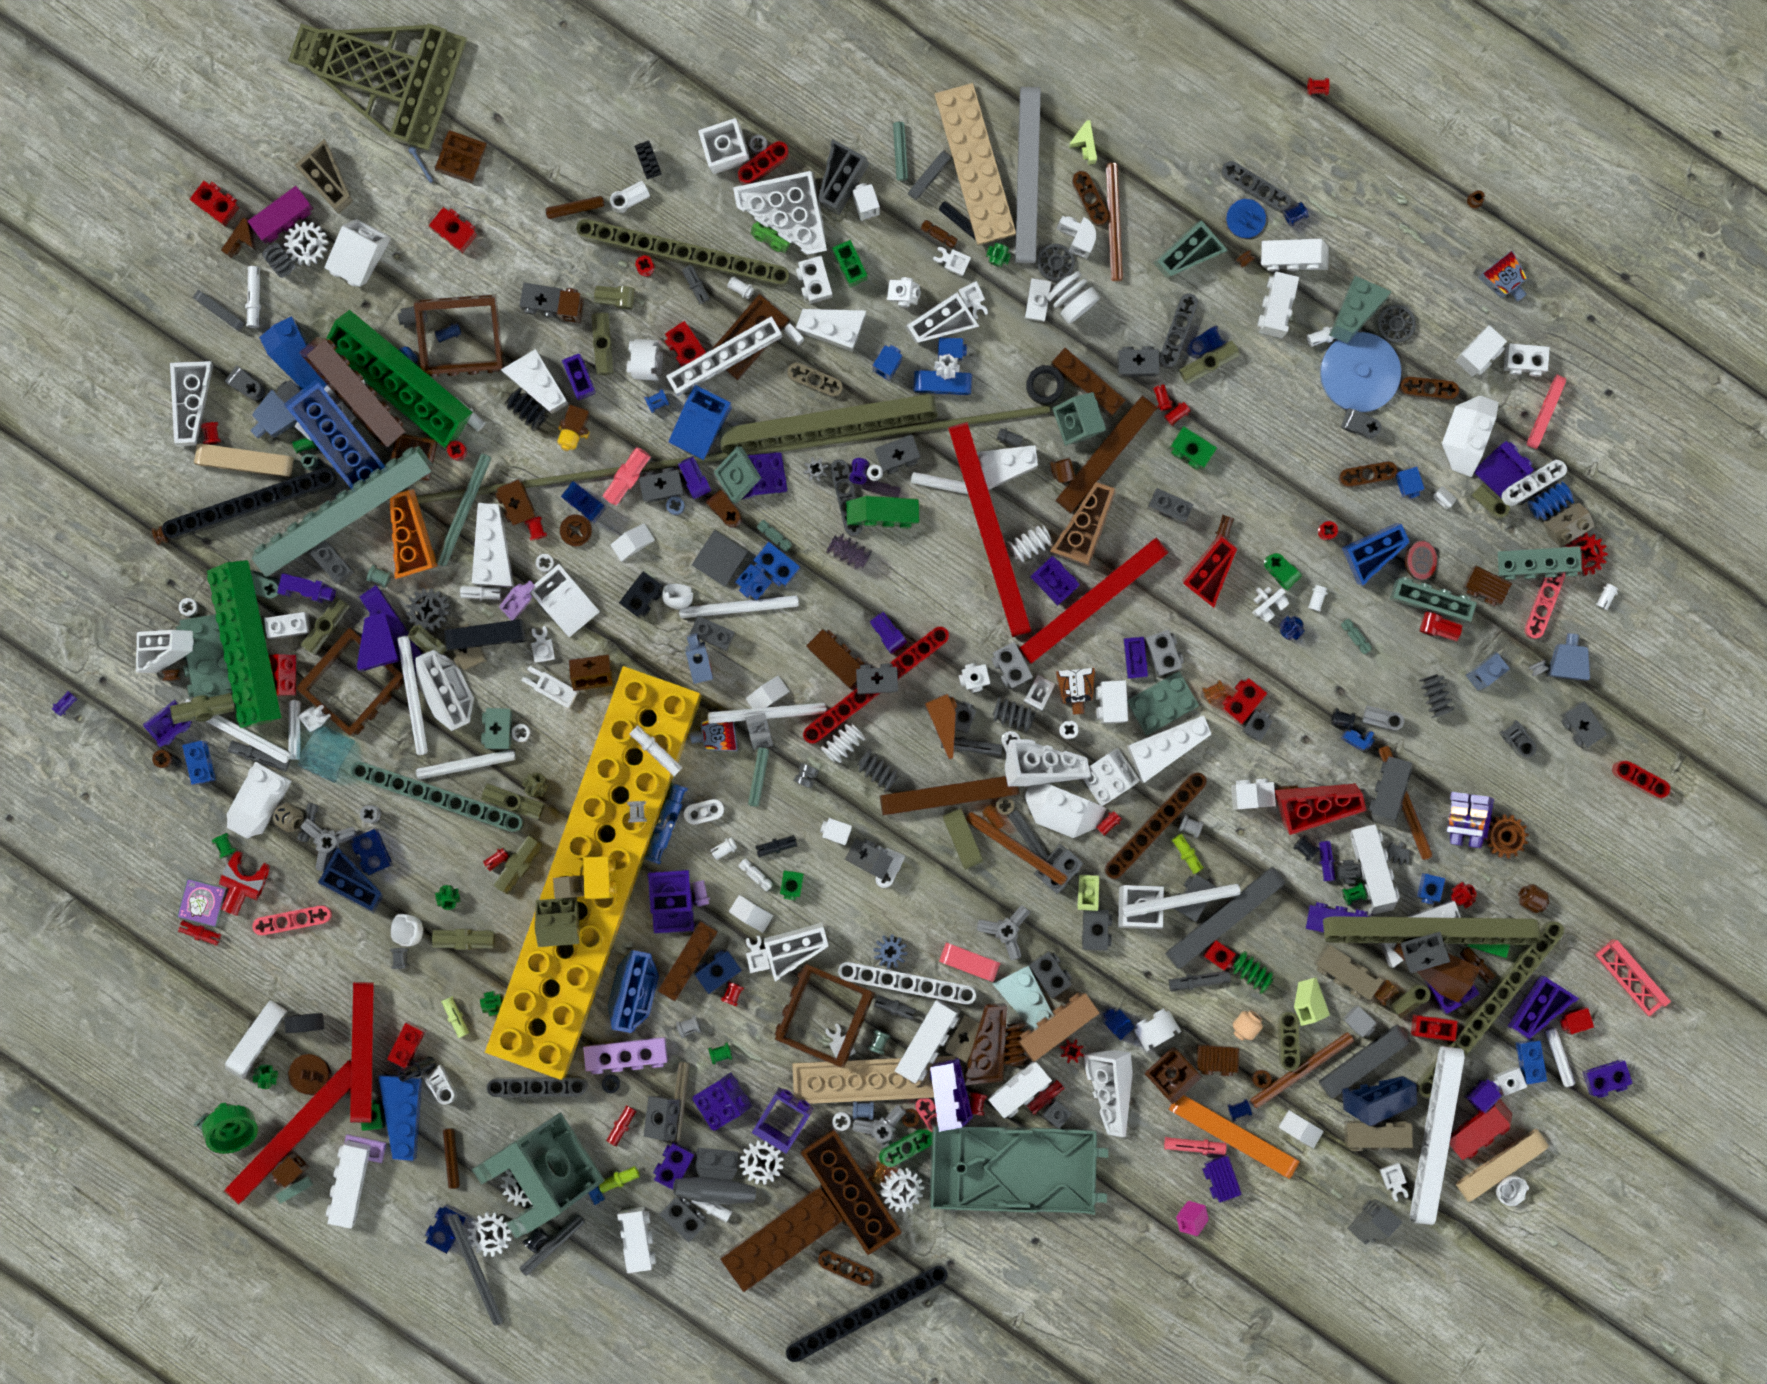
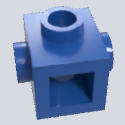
(753, 582)

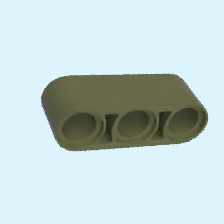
(962, 838)
(1293, 1050)

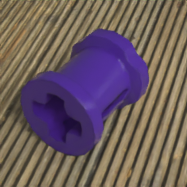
(859, 466)

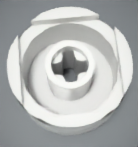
(645, 359)
(1156, 1030)

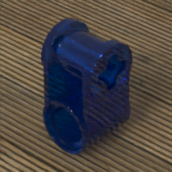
(1208, 341)

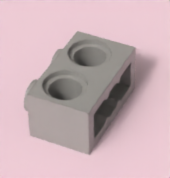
(1158, 654)
(1016, 663)

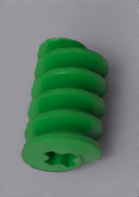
(1253, 972)

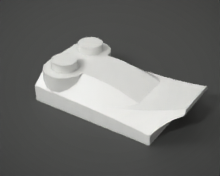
(256, 801)

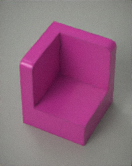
(1192, 1218)

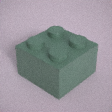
(1079, 418)

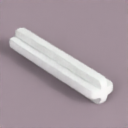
(938, 482)
(294, 729)
(1560, 1057)

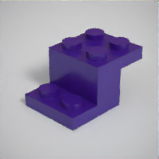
(671, 901)

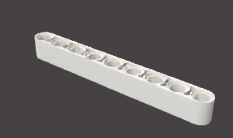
(1437, 1135)

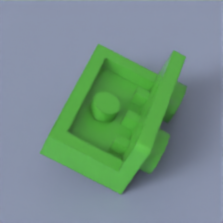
(770, 237)

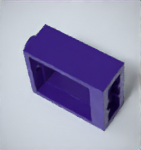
(774, 1136)

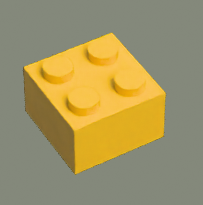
(598, 877)

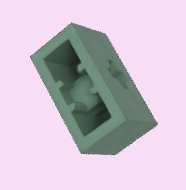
(504, 737)

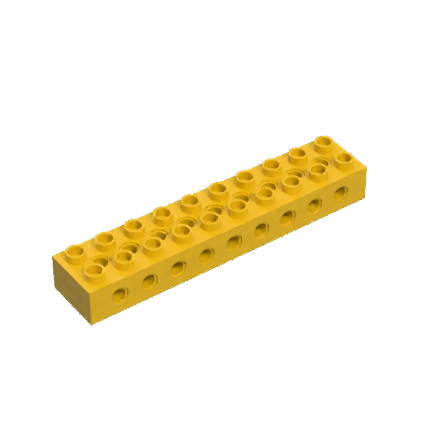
(592, 810)

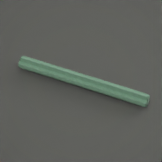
(463, 510)

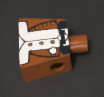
(1076, 687)

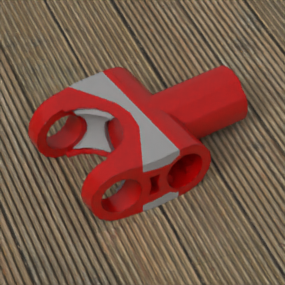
(240, 884)

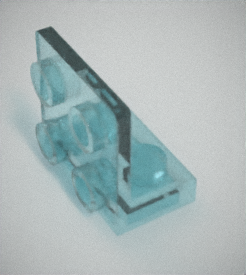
(325, 753)

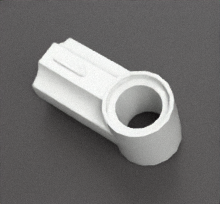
(631, 196)

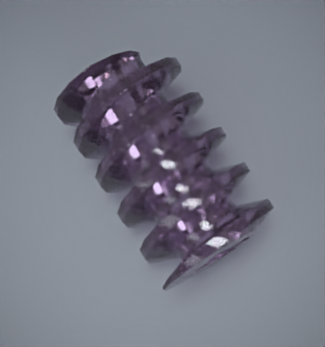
(849, 551)

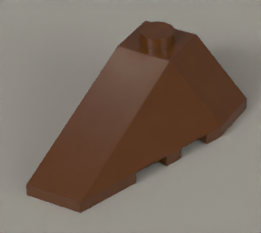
(1450, 978)

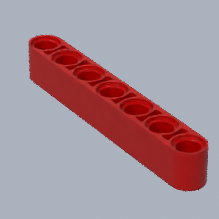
(361, 1052)

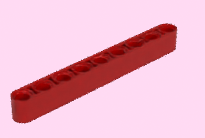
(1093, 600)
(849, 699)
(290, 1135)

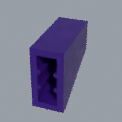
(377, 643)

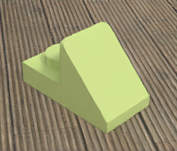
(1085, 138)
(1088, 892)

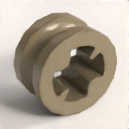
(1009, 810)

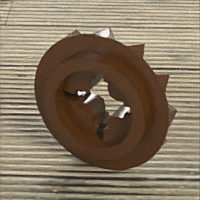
(566, 531)

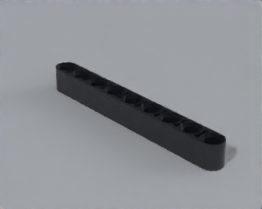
(239, 504)
(860, 1320)

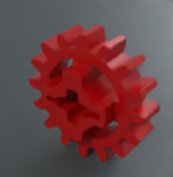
(1593, 556)

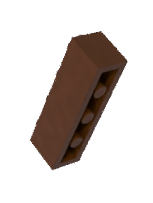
(1087, 381)
(688, 961)

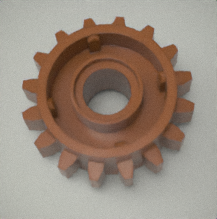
(1516, 832)

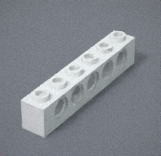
(724, 356)

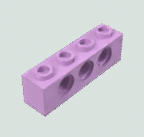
(656, 1045)

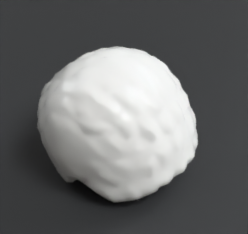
(406, 930)

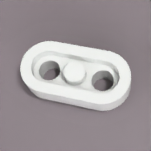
(704, 812)

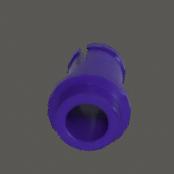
(64, 703)

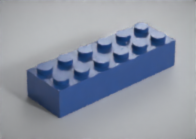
(333, 433)

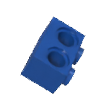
(887, 362)
(780, 560)
(199, 762)
(1531, 1061)

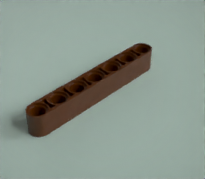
(1106, 454)
(946, 795)
(1164, 822)

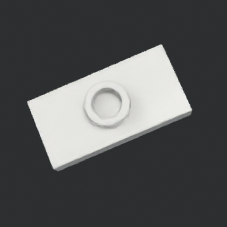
(1038, 300)

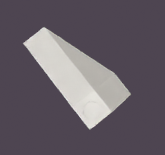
(1038, 764)

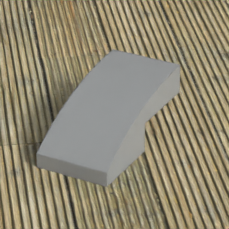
(759, 731)

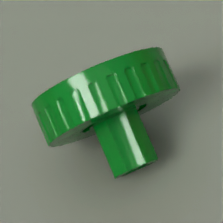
(226, 1119)

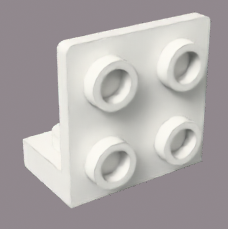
(1110, 777)

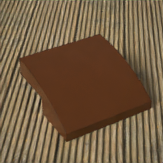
(460, 156)

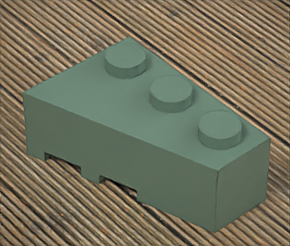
(1189, 250)

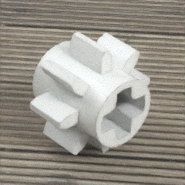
(947, 366)

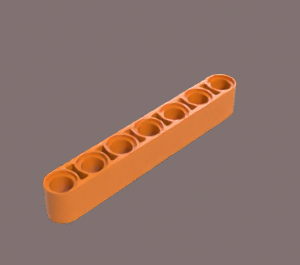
(1235, 1136)

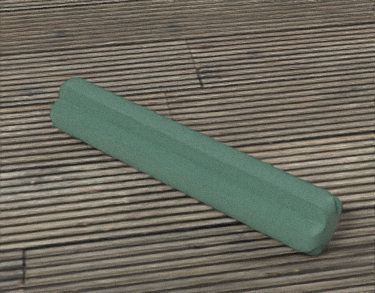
(900, 151)
(758, 777)

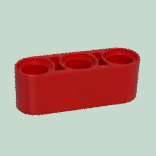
(768, 155)
(1650, 779)

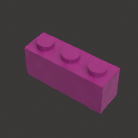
(281, 215)

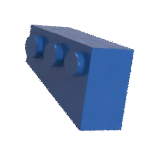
(1374, 551)

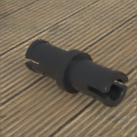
(776, 846)
(416, 1069)

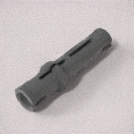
(996, 749)
(254, 754)
(1190, 982)

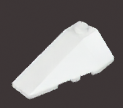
(1112, 1081)

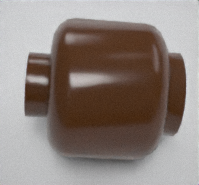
(1533, 898)

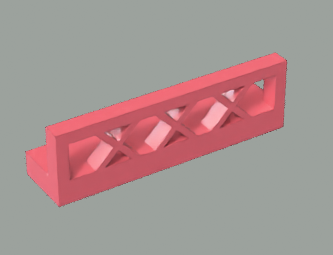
(1639, 974)

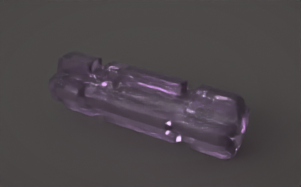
(882, 488)

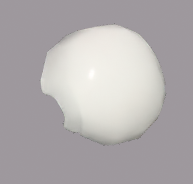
(677, 596)
(1511, 1190)

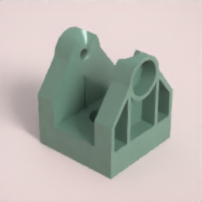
(547, 1191)

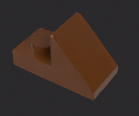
(242, 233)

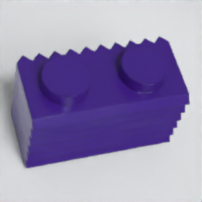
(579, 376)
(1483, 1095)
(1222, 1178)

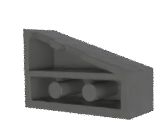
(1374, 1222)

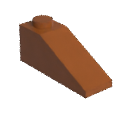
(943, 718)

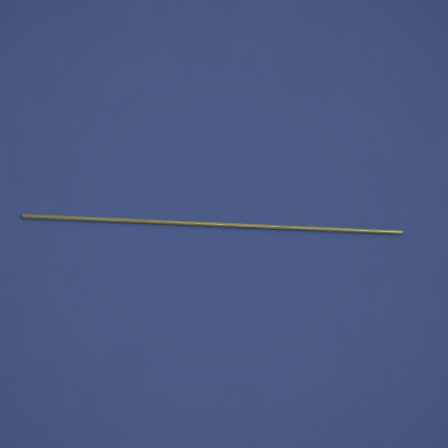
(722, 456)

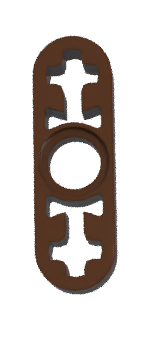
(1101, 209)
(1415, 382)
(1352, 471)
(857, 1279)

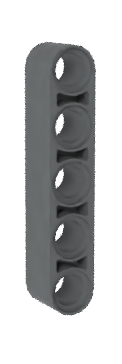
(1364, 1061)
(527, 1089)

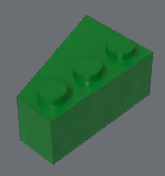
(883, 511)

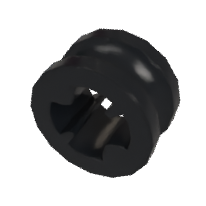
(615, 1079)

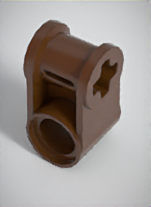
(1062, 470)
(723, 506)

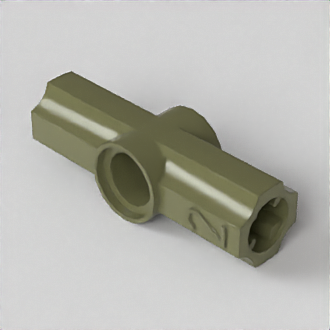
(603, 356)
(1220, 357)
(317, 636)
(202, 708)
(500, 798)
(518, 865)
(463, 939)

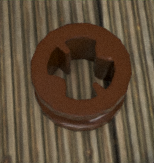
(1245, 259)
(158, 536)
(171, 675)
(157, 763)
(1267, 1076)
(916, 1118)

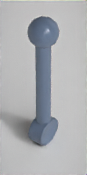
(412, 150)

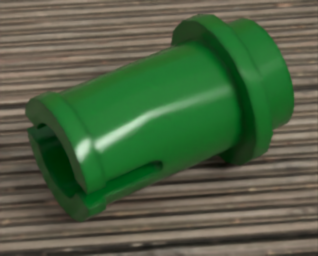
(303, 445)

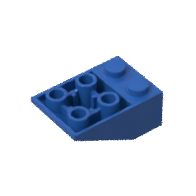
(700, 422)

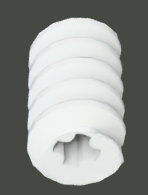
(1030, 543)
(843, 743)

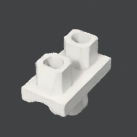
(1277, 598)

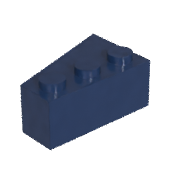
(350, 883)
(1380, 1101)

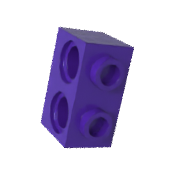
(1606, 1073)
(678, 1168)

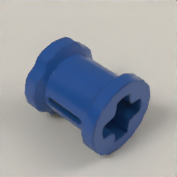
(649, 400)

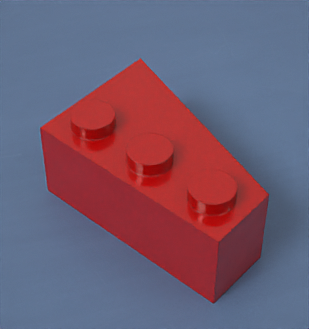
(1211, 569)
(1481, 1130)

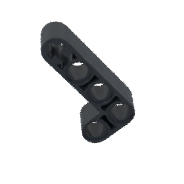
(485, 635)

